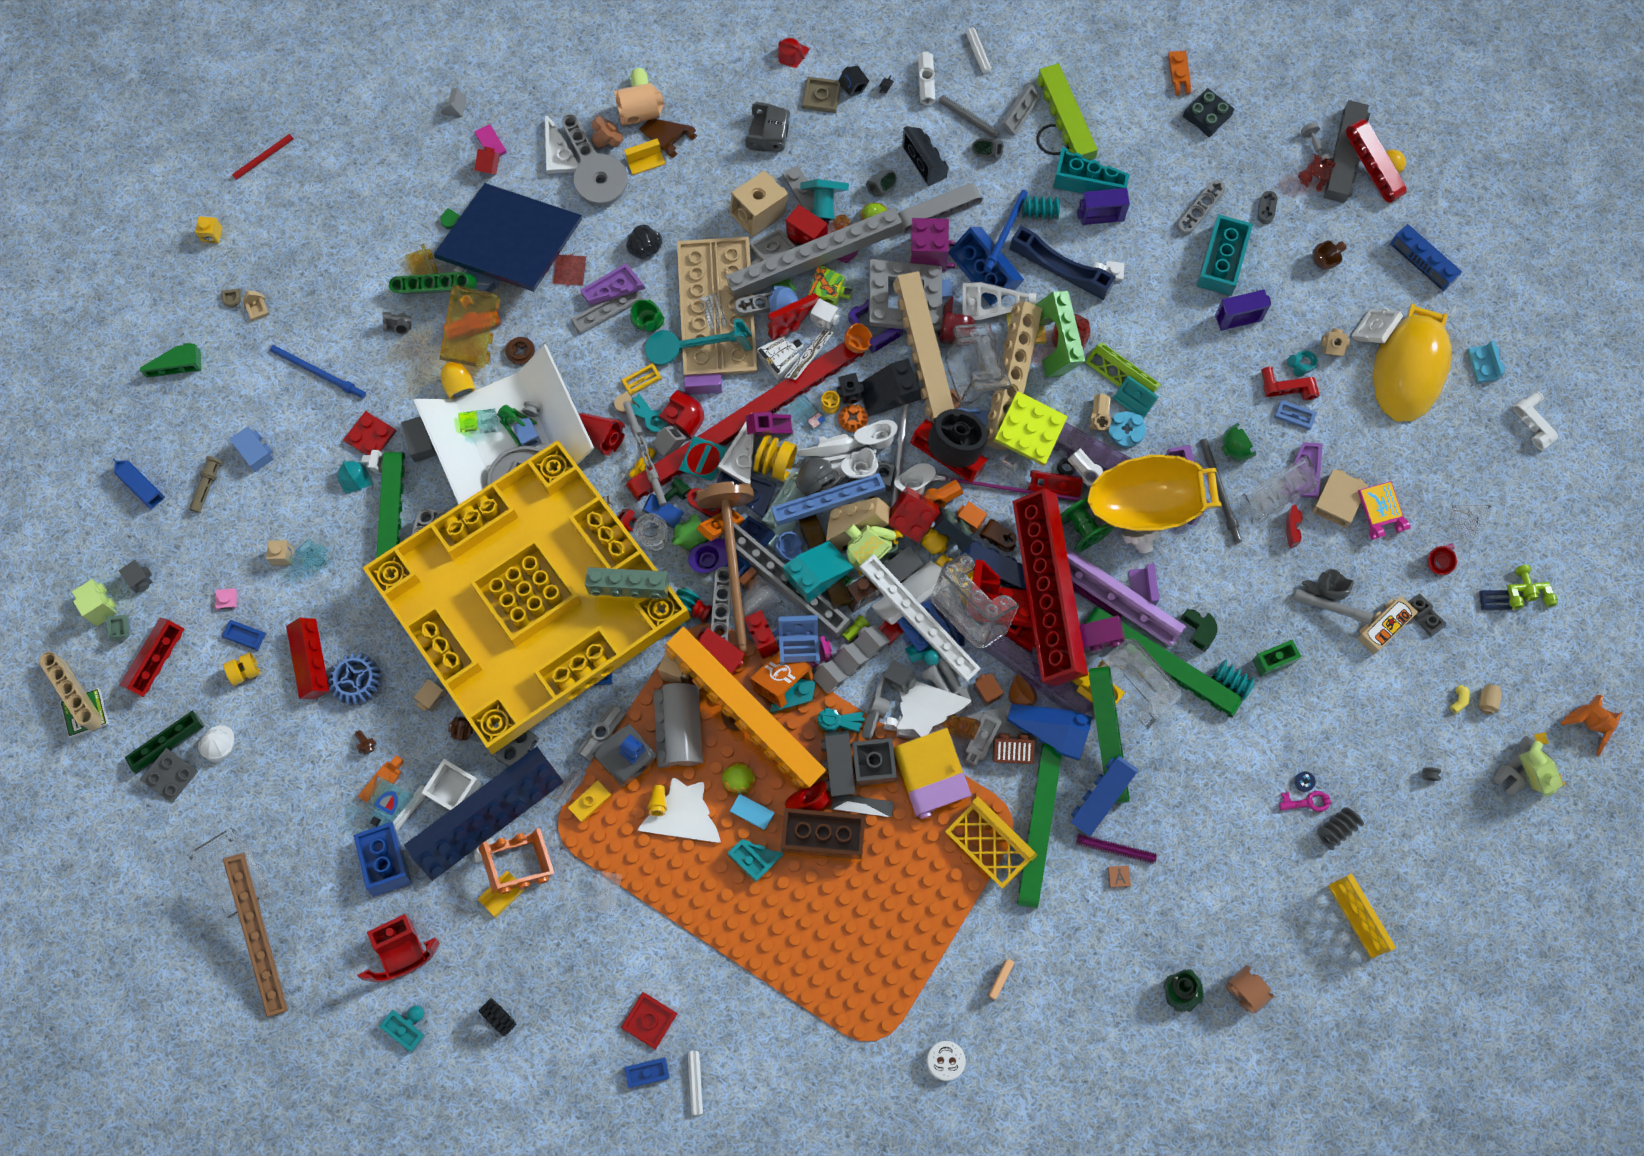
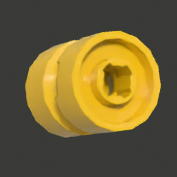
(235, 671)

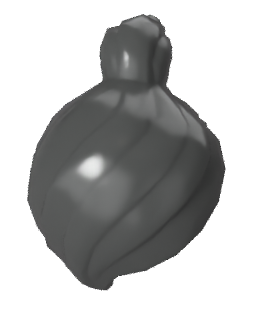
(1330, 585)

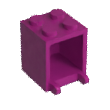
(930, 242)

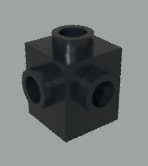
(849, 388)

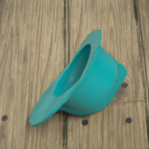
(353, 476)

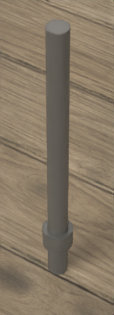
(1232, 523)

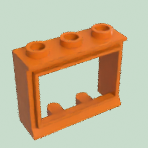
(519, 840)

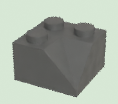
(874, 762)

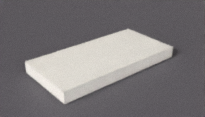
(919, 585)

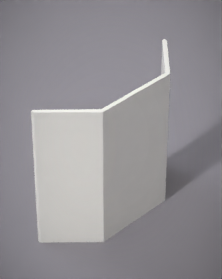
(469, 454)

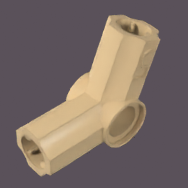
(1100, 415)

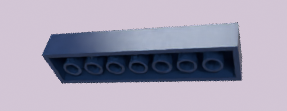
(483, 813)

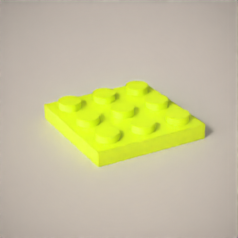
(1030, 428)

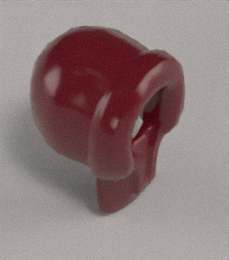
(951, 320)

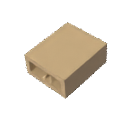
(1339, 498)

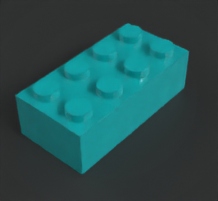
(1224, 255)

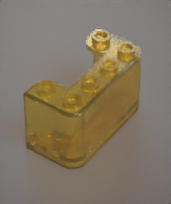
(469, 326)

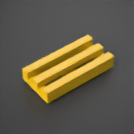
(644, 385)

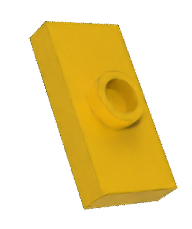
(589, 801)

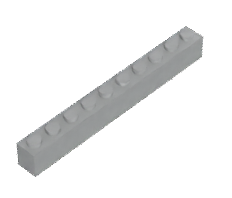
(814, 253)

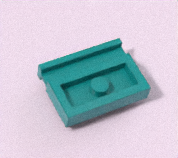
(1135, 397)

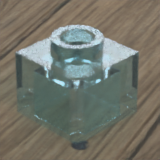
(486, 416)

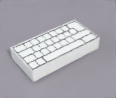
(709, 311)

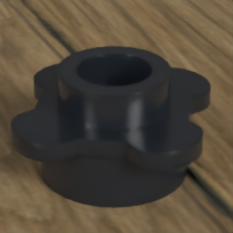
(886, 84)

